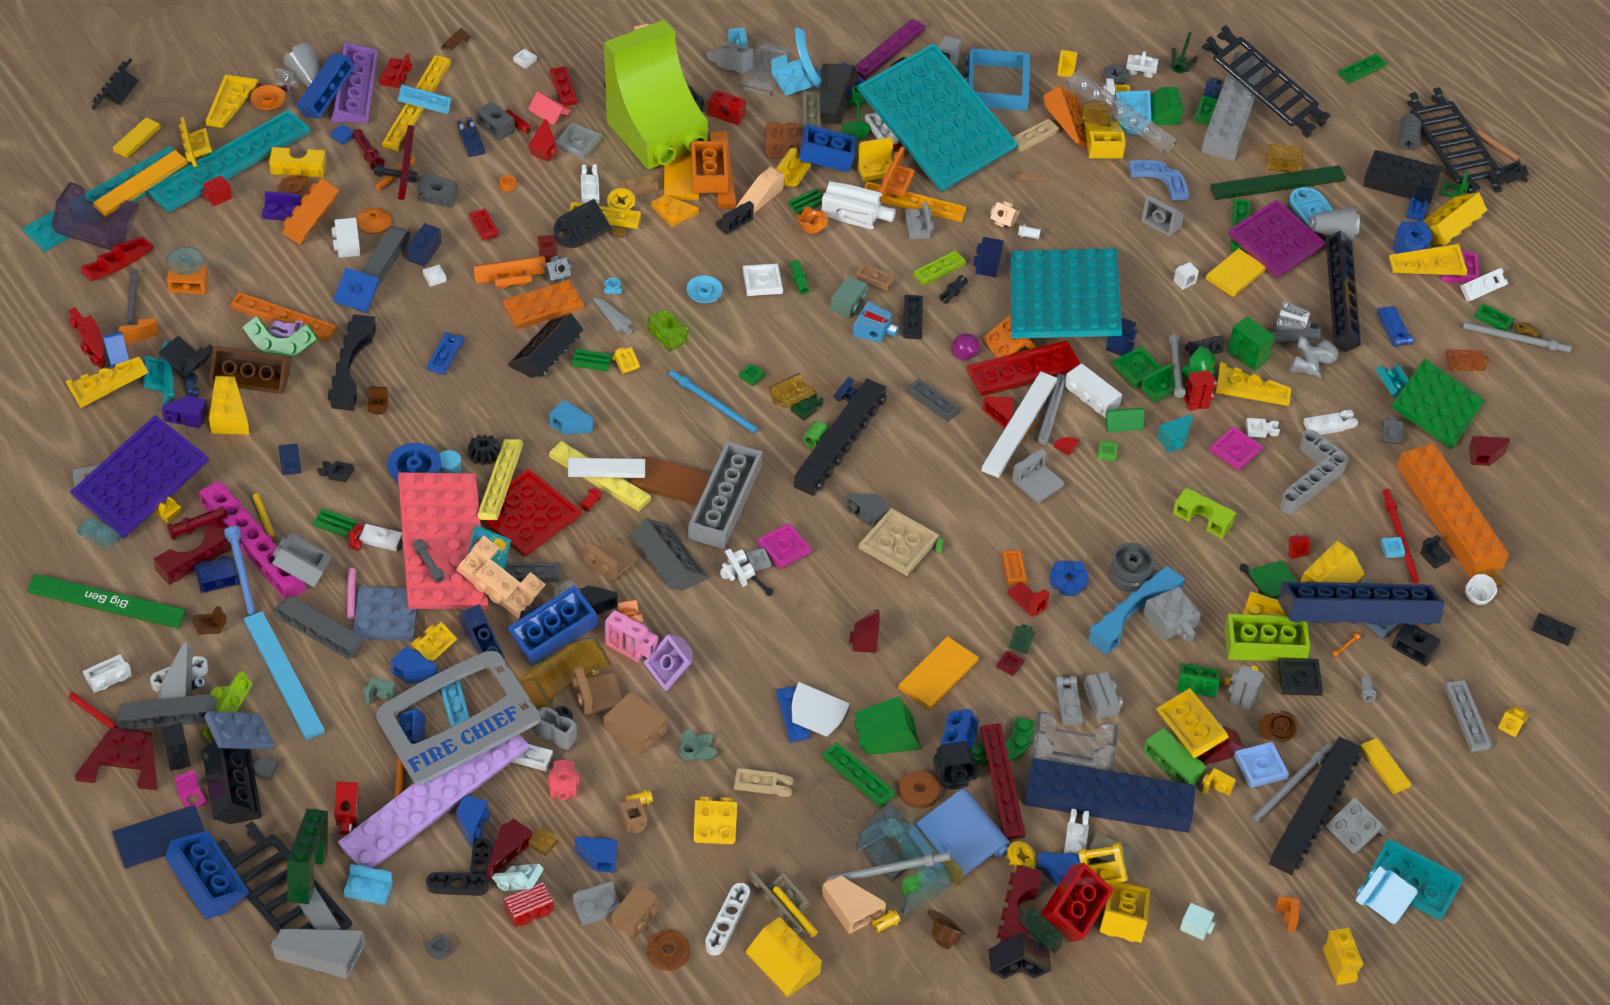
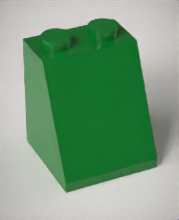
(887, 728)

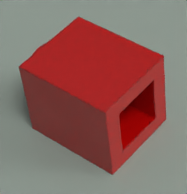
(216, 191)

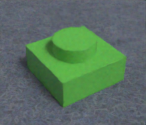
(909, 885)

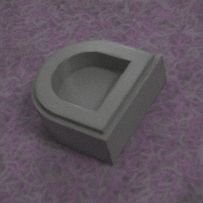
(265, 768)
(439, 947)

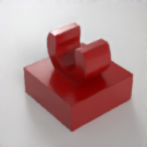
(1298, 546)

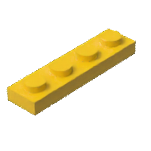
(617, 216)

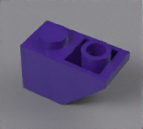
(186, 411)

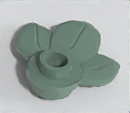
(699, 746)

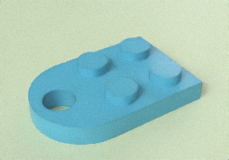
(1137, 100)
(1307, 206)

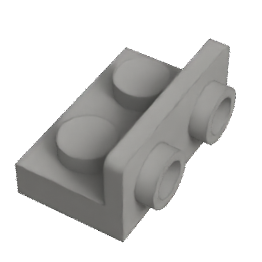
(919, 222)
(595, 902)

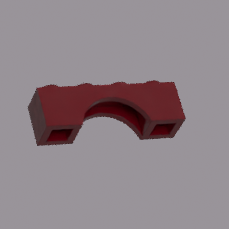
(175, 565)
(1024, 888)

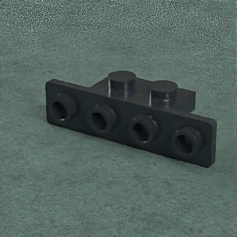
(120, 86)

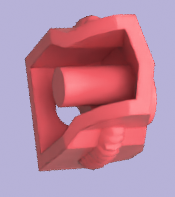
(563, 780)

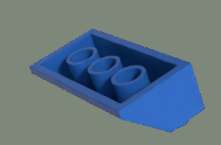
(553, 625)
(205, 873)

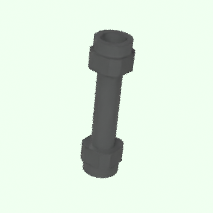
(421, 547)

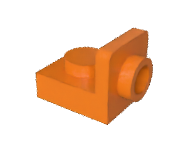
(630, 609)
(1290, 907)

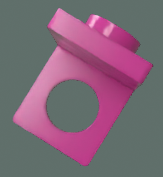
(187, 786)

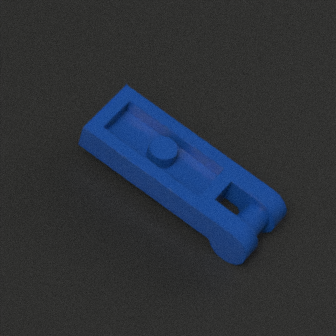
(1394, 326)
(445, 353)

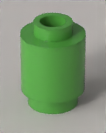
(815, 433)

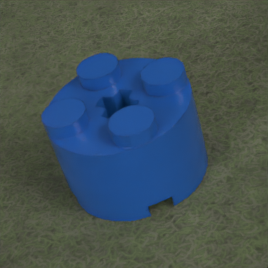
(1412, 237)

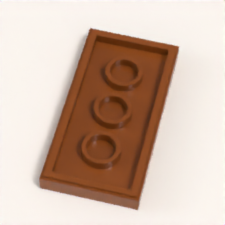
(672, 480)

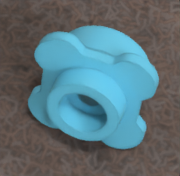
(612, 286)

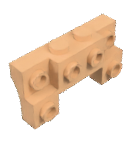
(496, 582)

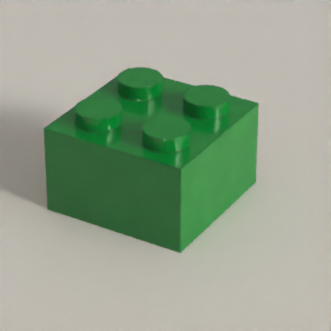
(1250, 343)

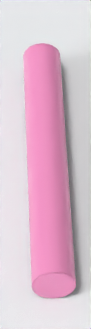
(351, 593)

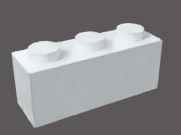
(1092, 390)

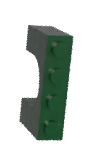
(308, 849)

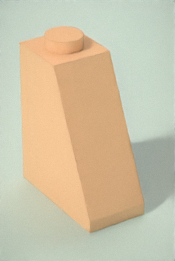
(852, 903)

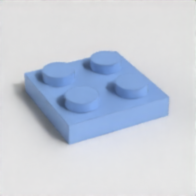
(1261, 765)

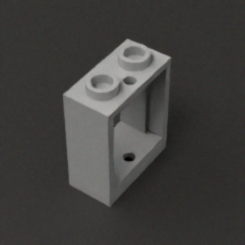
(301, 559)

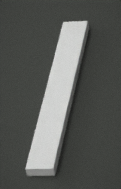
(1019, 424)

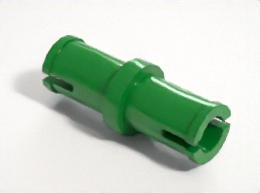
(799, 277)

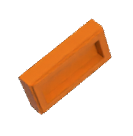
(1014, 567)

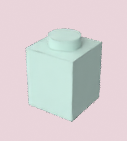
(1197, 921)

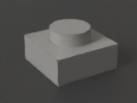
(758, 559)

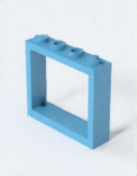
(1001, 59)

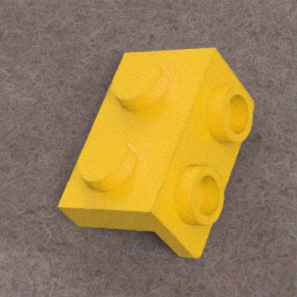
(792, 168)

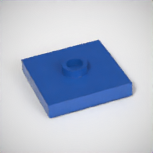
(356, 290)

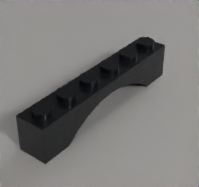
(344, 389)

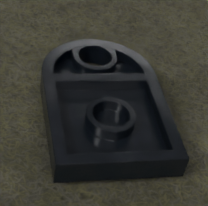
(582, 225)

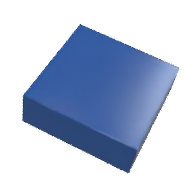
(342, 134)

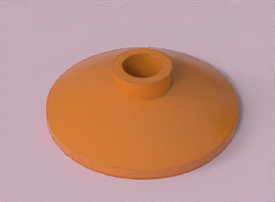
(267, 97)
(374, 220)

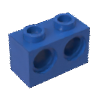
(960, 727)

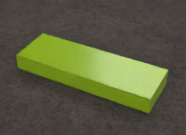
(939, 268)

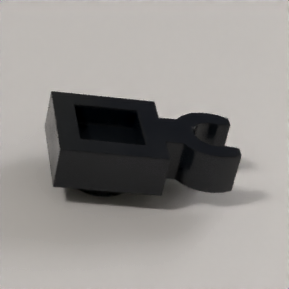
(339, 471)

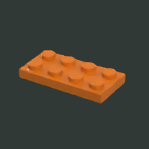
(543, 304)

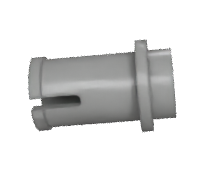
(1367, 691)

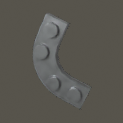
(877, 852)

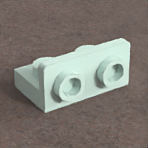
(518, 877)

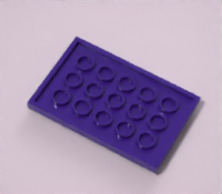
(139, 476)

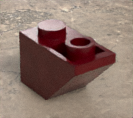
(1487, 450)
(1223, 750)

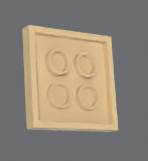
(898, 541)

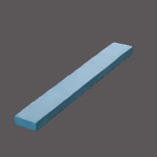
(284, 676)

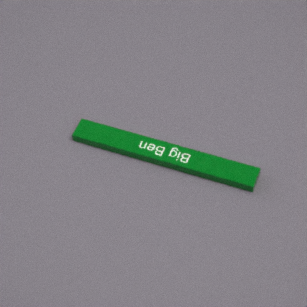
(106, 601)

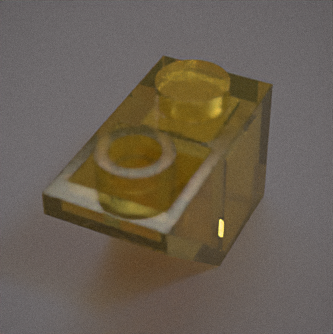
(1097, 112)

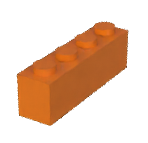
(310, 211)

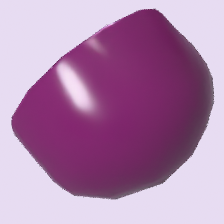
(965, 346)

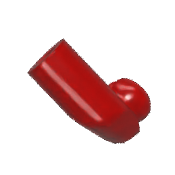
(354, 543)

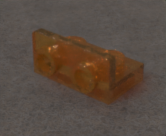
(1466, 360)

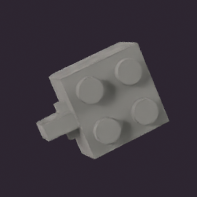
(1172, 615)

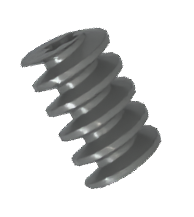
(1409, 132)

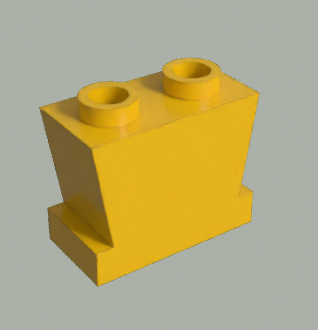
(1342, 956)

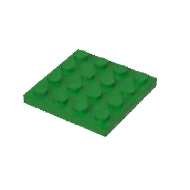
(1437, 403)

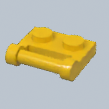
(1109, 871)

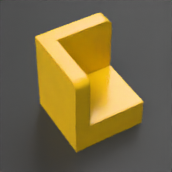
(1067, 63)

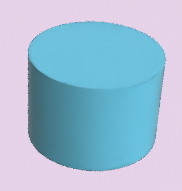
(450, 462)

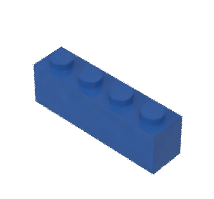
(325, 85)

